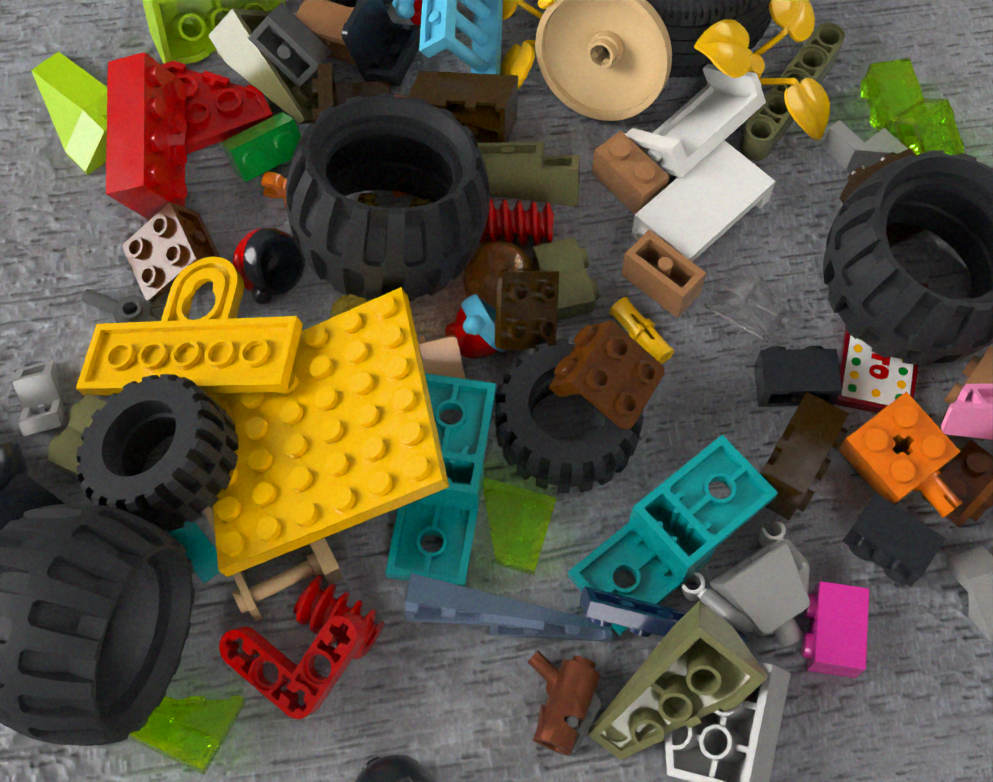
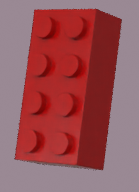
(145, 135)

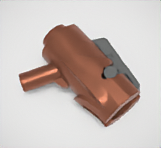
(569, 704)

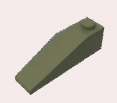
(246, 59)
(686, 677)

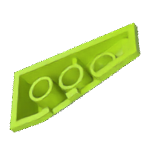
(183, 26)
(76, 108)

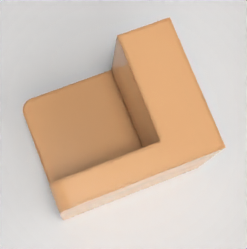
(441, 356)

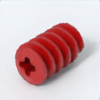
(519, 223)
(319, 606)

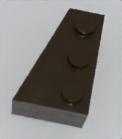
(477, 100)
(802, 453)

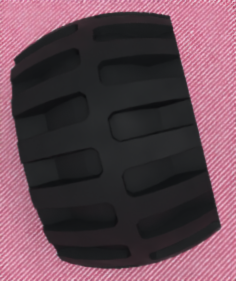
(394, 147)
(872, 290)
(89, 622)

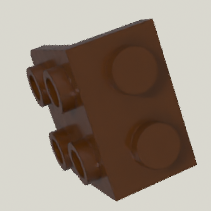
(609, 373)

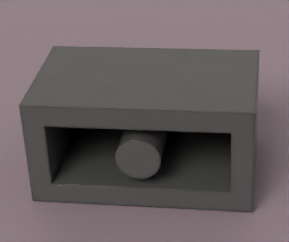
(290, 45)

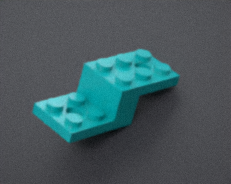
(454, 510)
(677, 527)

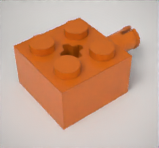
(916, 468)

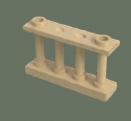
(318, 563)

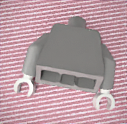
(761, 590)

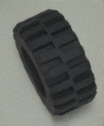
(133, 426)
(543, 456)

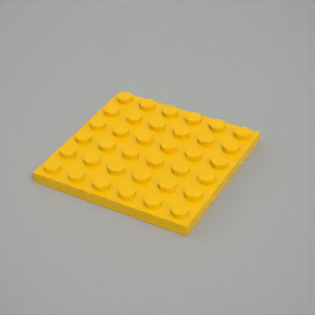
(335, 446)

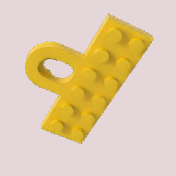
(212, 351)

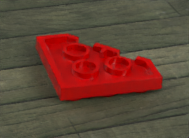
(217, 107)

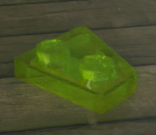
(517, 524)
(190, 729)

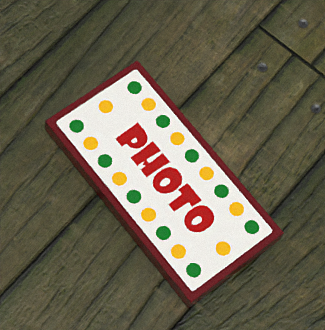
(872, 380)

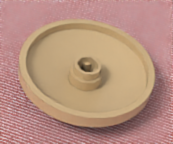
(604, 56)

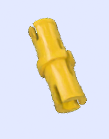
(641, 330)

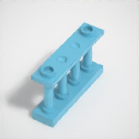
(439, 25)

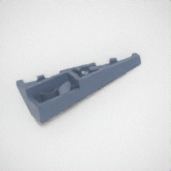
(449, 603)

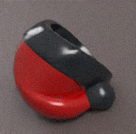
(268, 263)

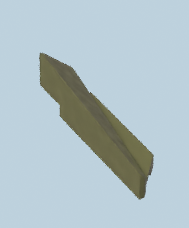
(525, 173)

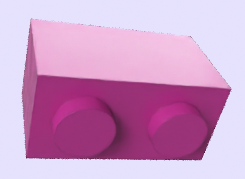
(836, 630)

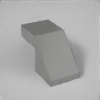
(853, 152)
(39, 397)
(975, 573)

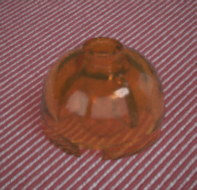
(487, 263)

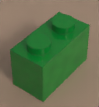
(262, 146)

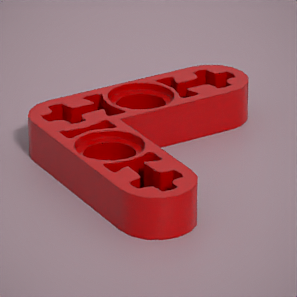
(303, 675)

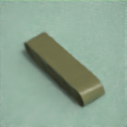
(773, 118)

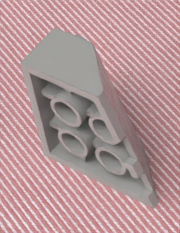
(732, 743)

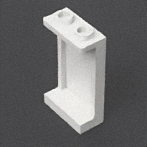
(701, 122)
(705, 201)

